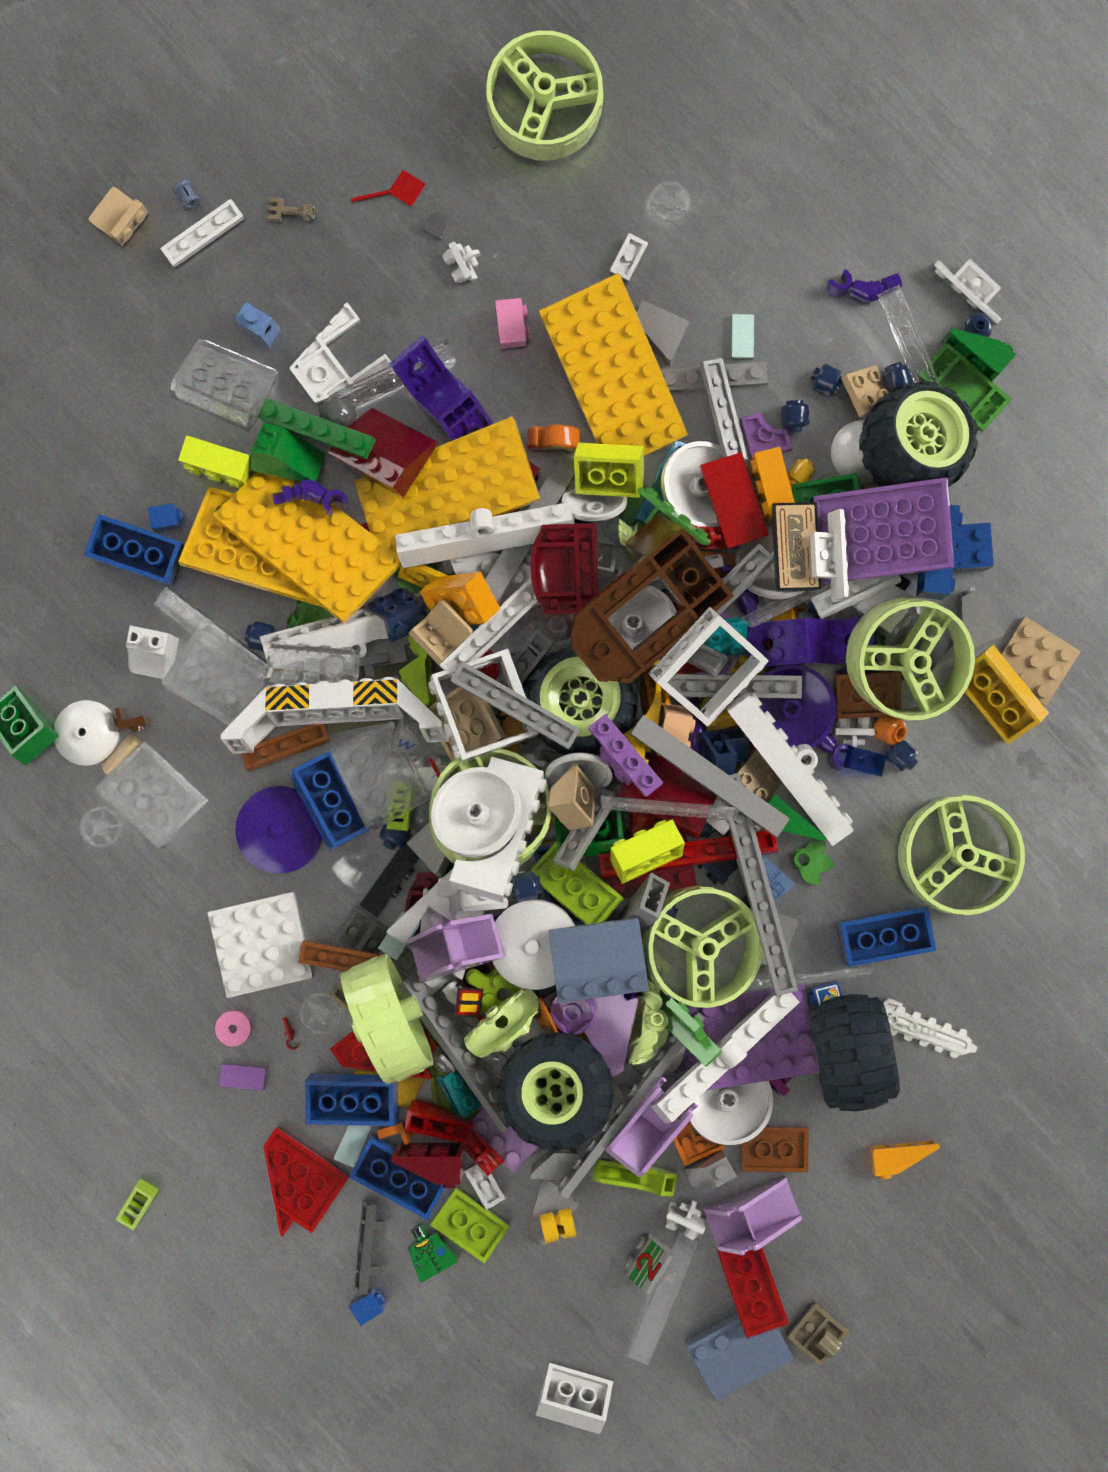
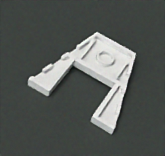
(318, 368)
(445, 905)

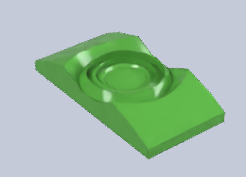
(970, 384)

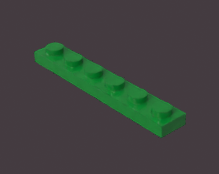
(317, 428)

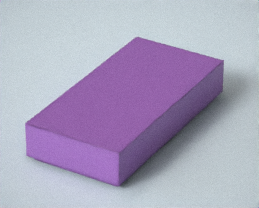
(242, 1076)

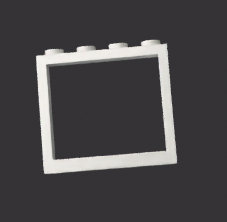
(687, 646)
(443, 709)

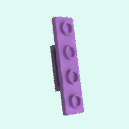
(623, 757)

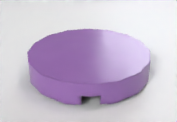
(573, 1016)

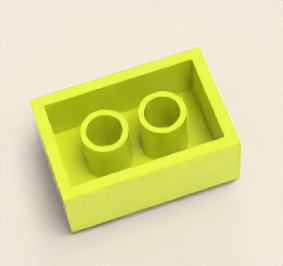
(215, 462)
(609, 469)
(646, 850)

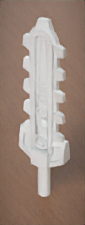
(927, 1030)

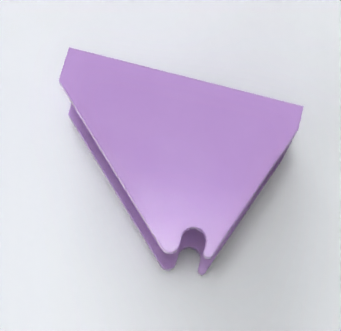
(455, 946)
(612, 1029)
(645, 1134)
(752, 1216)

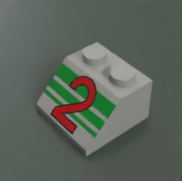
(554, 1164)
(648, 1263)

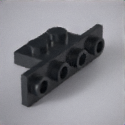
(389, 881)

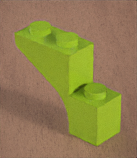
(418, 674)
(654, 1180)

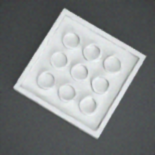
(259, 944)

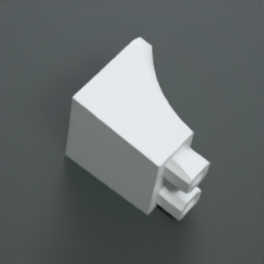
(896, 623)
(150, 651)

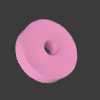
(223, 1030)

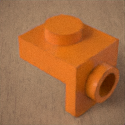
(399, 1127)

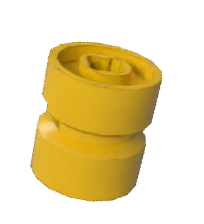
(550, 1227)

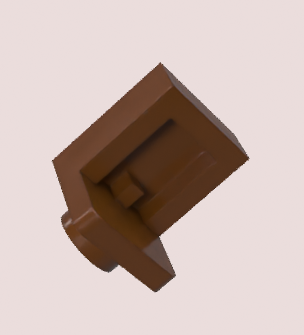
(134, 724)

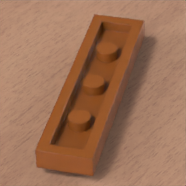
(286, 746)
(332, 956)

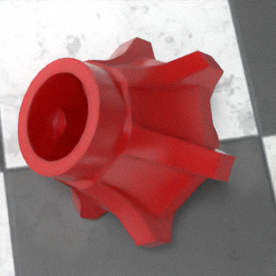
(639, 822)

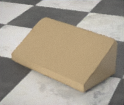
(126, 747)

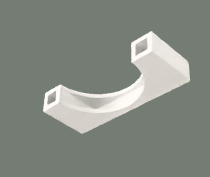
(492, 876)

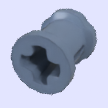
(186, 194)

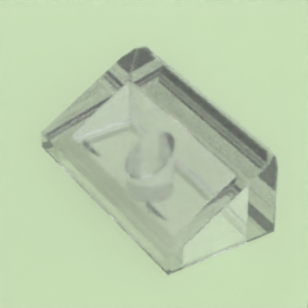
(354, 861)

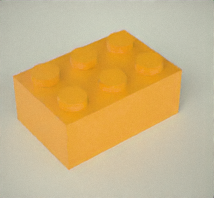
(770, 480)
(465, 593)

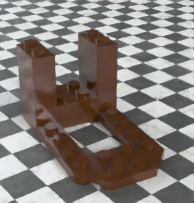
(691, 585)

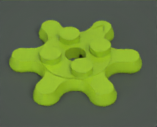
(490, 984)

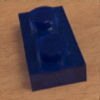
(864, 761)

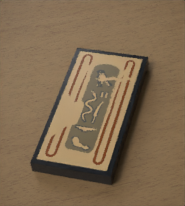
(791, 542)

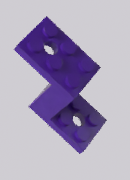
(439, 391)
(803, 641)

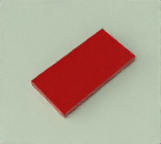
(734, 500)
(753, 1292)

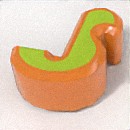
(553, 437)

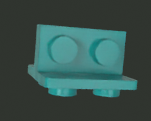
(724, 643)
(458, 1093)

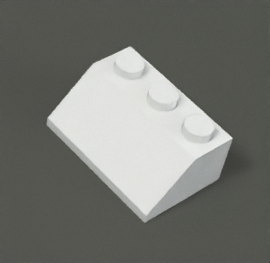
(574, 1398)

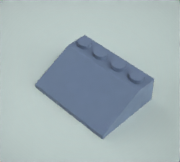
(598, 960)
(731, 1360)

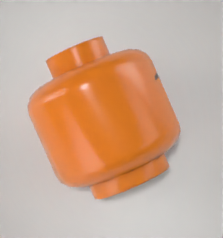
(890, 729)

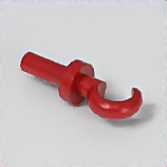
(289, 1032)

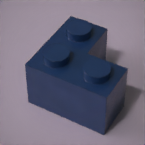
(724, 748)

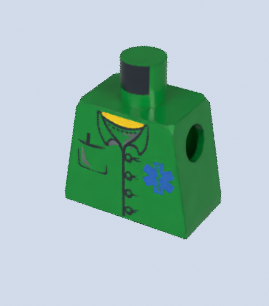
(430, 1253)

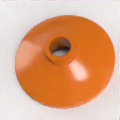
(544, 1018)

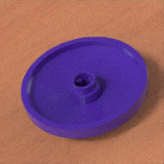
(804, 718)
(277, 831)

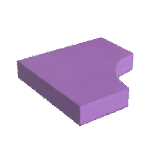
(762, 436)

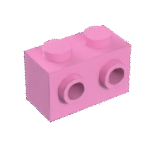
(511, 323)

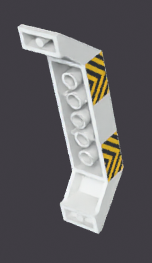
(328, 704)

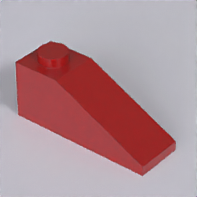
(437, 1122)

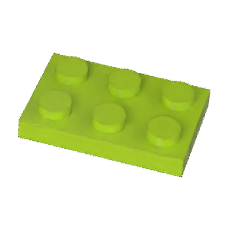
(470, 1225)

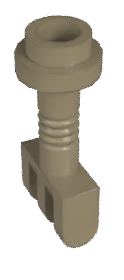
(306, 211)

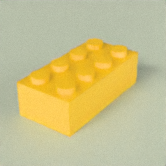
(1003, 696)

